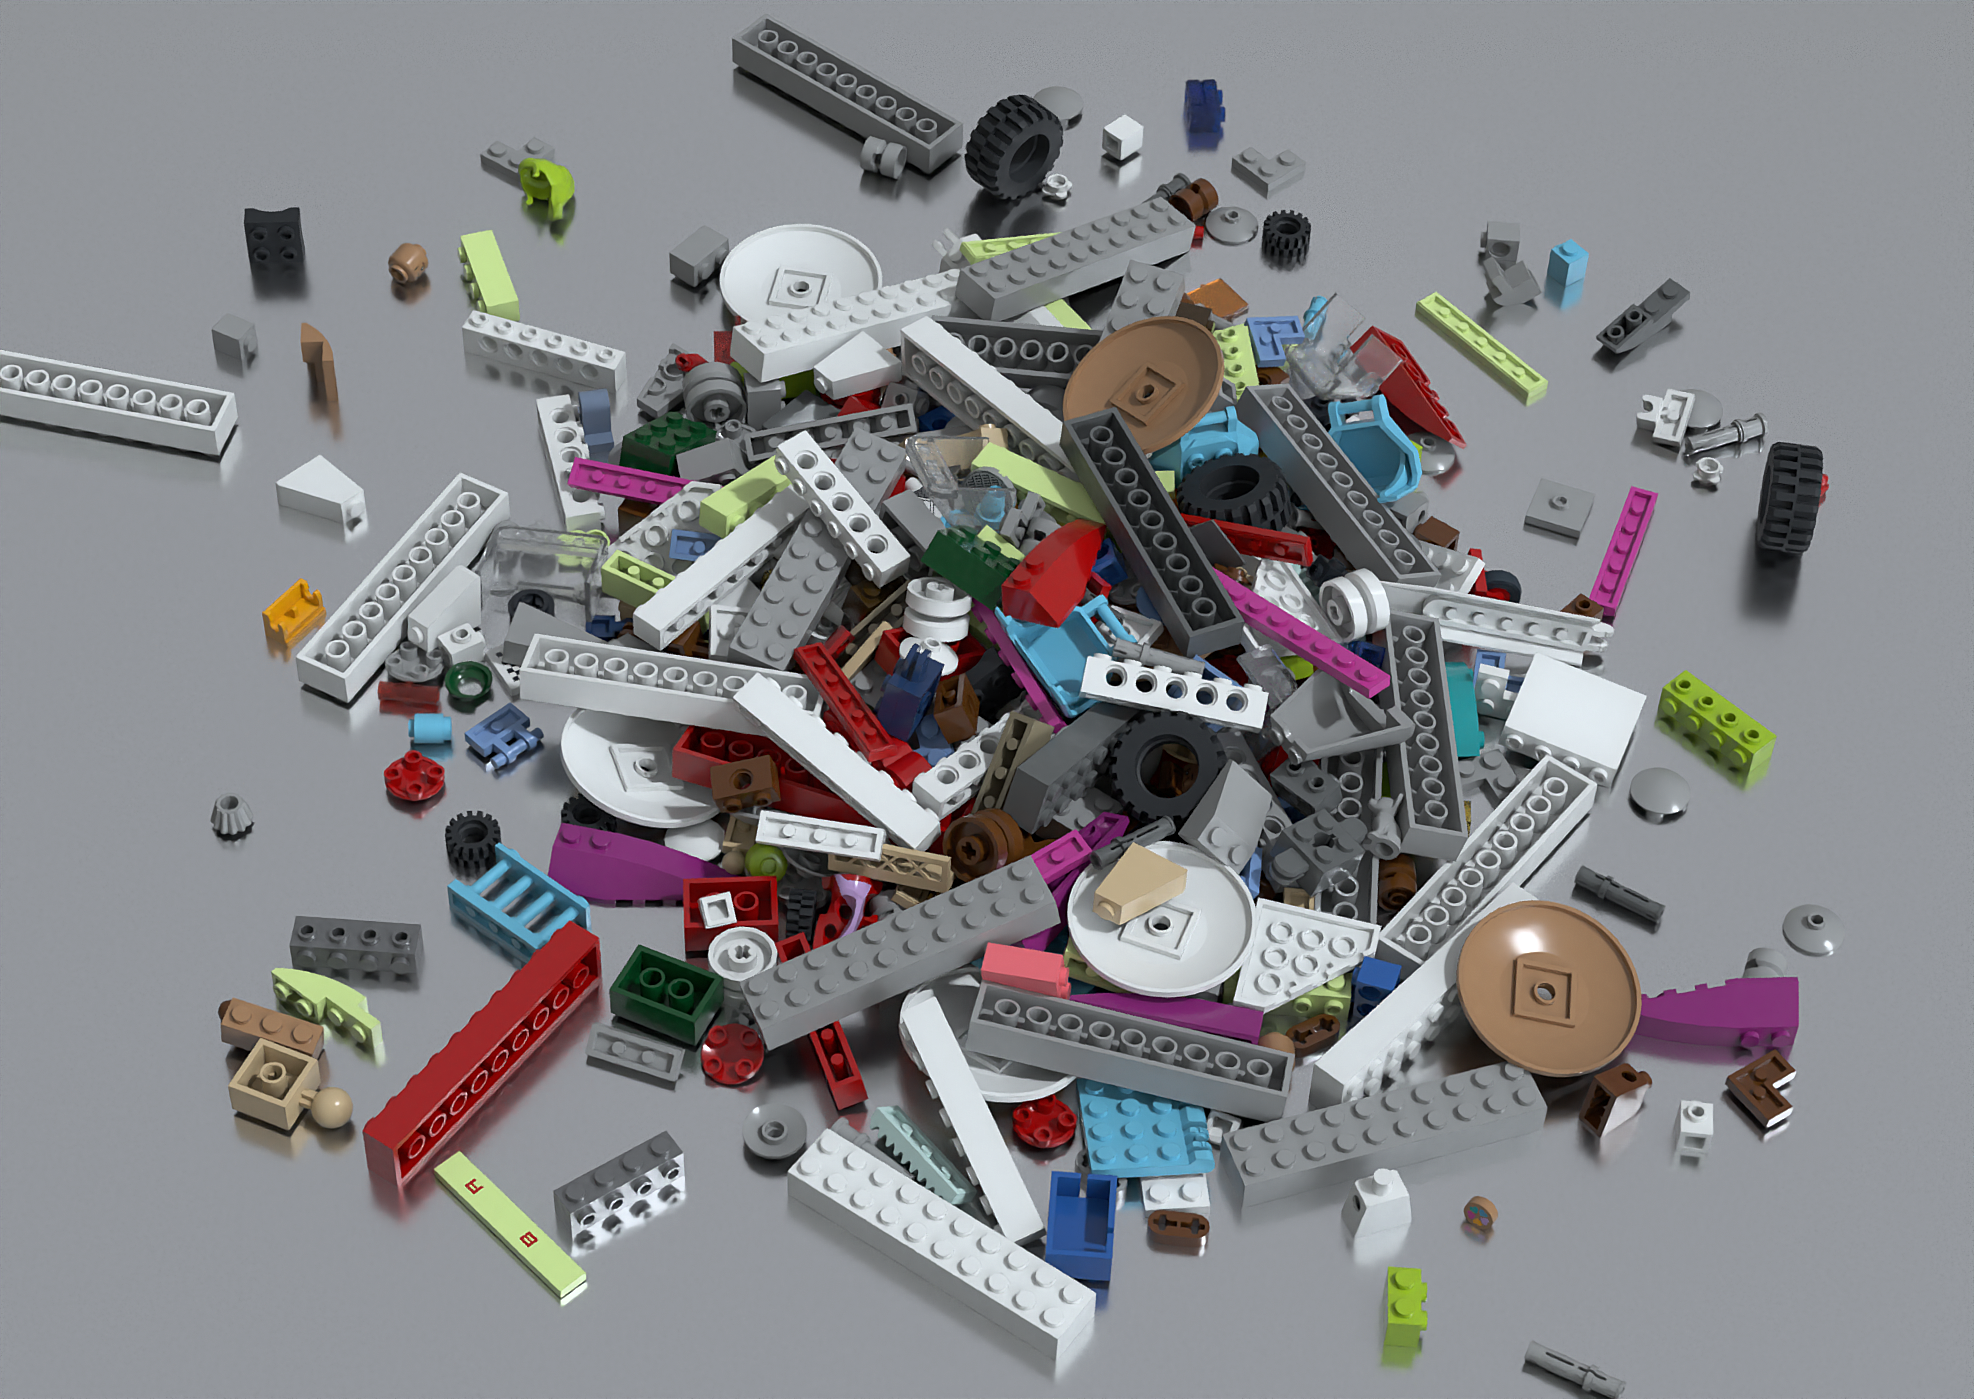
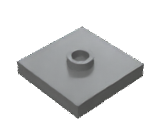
(1559, 508)

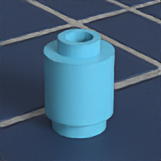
(430, 728)

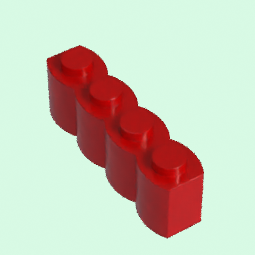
(901, 768)

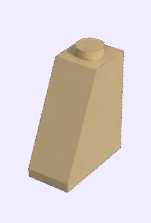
(1138, 885)

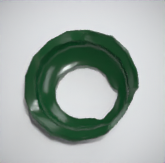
(468, 671)

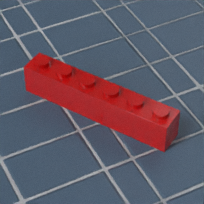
(829, 1042)

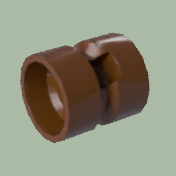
(1195, 199)
(1396, 882)

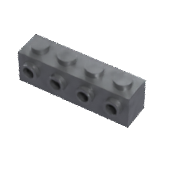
(356, 944)
(619, 1183)

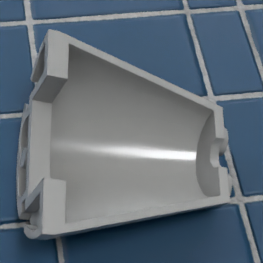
(1333, 720)

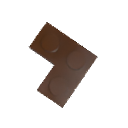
(1757, 1085)

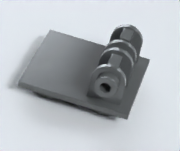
(1216, 545)

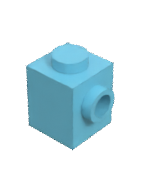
(1567, 263)

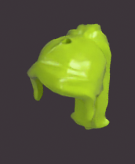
(546, 182)

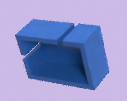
(1081, 1228)

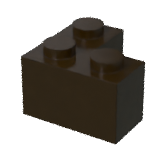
(864, 594)

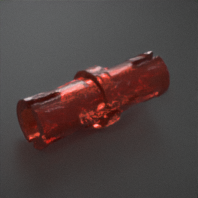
(408, 692)

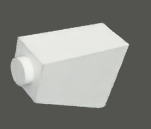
(856, 368)
(321, 491)
(447, 607)

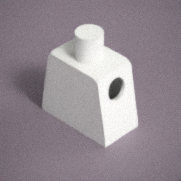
(1377, 1204)

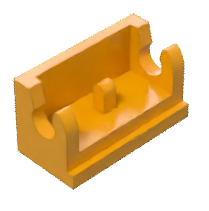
(293, 613)

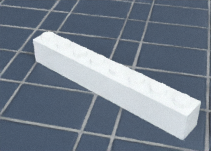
(719, 570)
(836, 764)
(972, 1122)

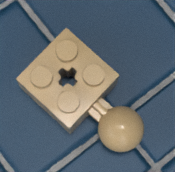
(281, 1082)

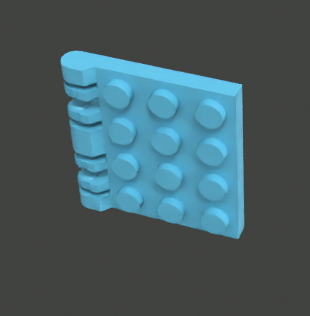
(1141, 1132)

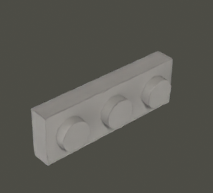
(634, 1051)

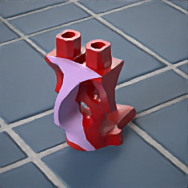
(850, 891)

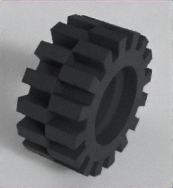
(1286, 223)
(583, 808)
(471, 826)
(801, 913)

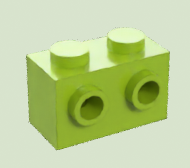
(1403, 1306)

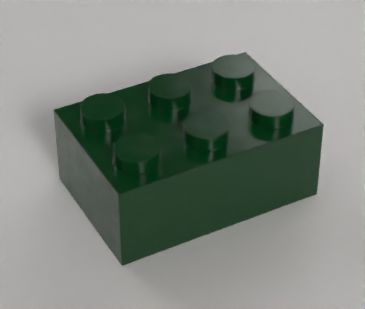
(659, 441)
(970, 563)
(666, 994)

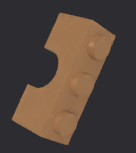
(247, 1023)

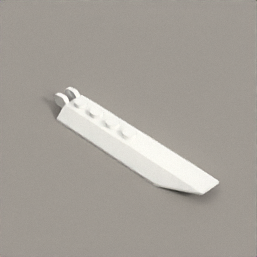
(1502, 624)

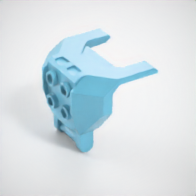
(1212, 437)
(1376, 448)
(1060, 654)

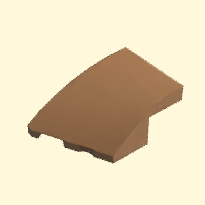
(318, 351)

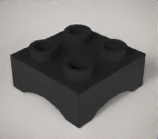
(274, 235)
(992, 683)

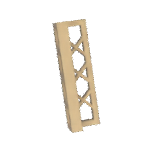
(901, 867)

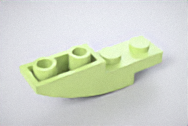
(325, 997)

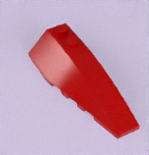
(1410, 392)
(1054, 574)

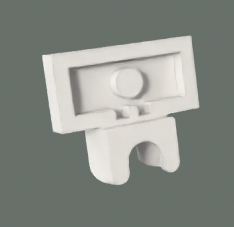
(1667, 417)

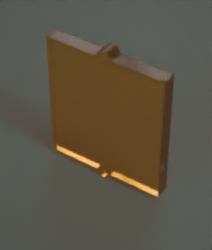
(1220, 298)

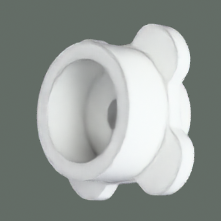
(1057, 186)
(1708, 470)

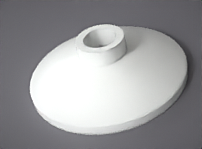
(940, 652)

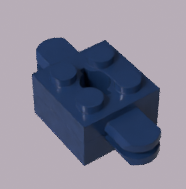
(908, 693)

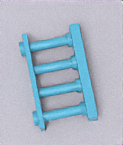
(512, 930)

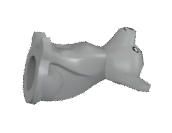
(1385, 835)

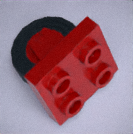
(1495, 583)

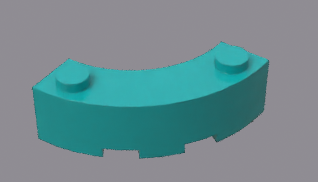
(1464, 709)

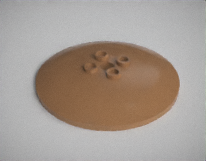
(1156, 356)
(1573, 958)

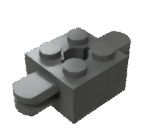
(1318, 852)

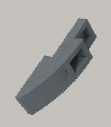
(1645, 320)

